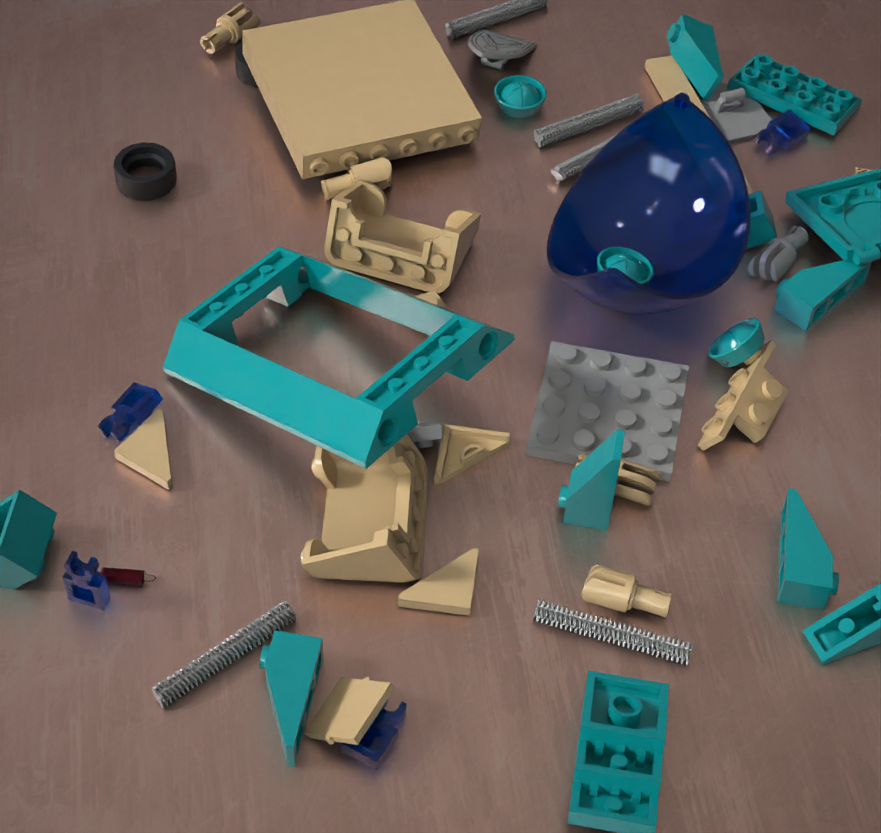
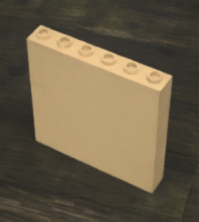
(359, 87)

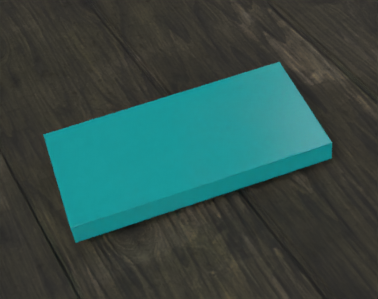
(787, 88)

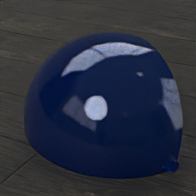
(666, 192)

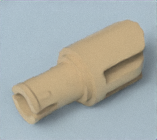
(230, 28)
(373, 172)
(634, 481)
(622, 592)

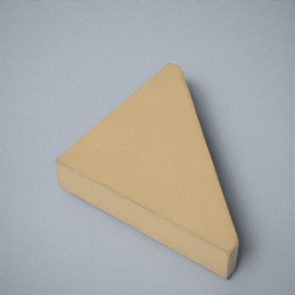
(464, 448)
(147, 450)
(446, 589)

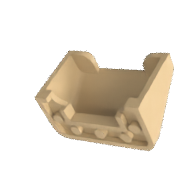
(392, 247)
(371, 517)

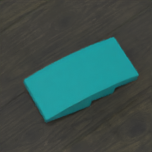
(619, 754)

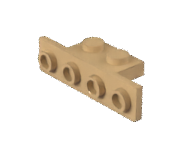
(749, 403)

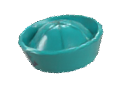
(520, 96)
(628, 261)
(737, 343)

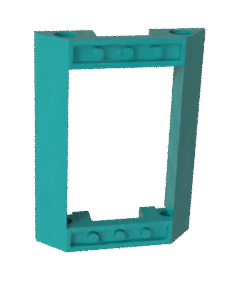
(354, 428)

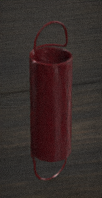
(124, 576)

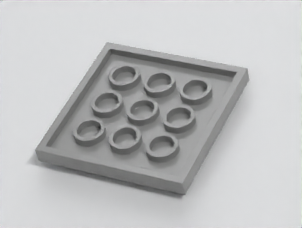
(595, 393)

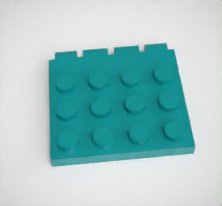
(844, 214)

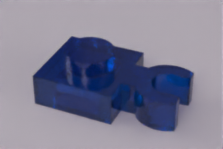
(784, 130)
(132, 407)
(85, 583)
(378, 738)

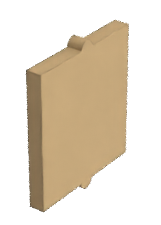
(349, 710)

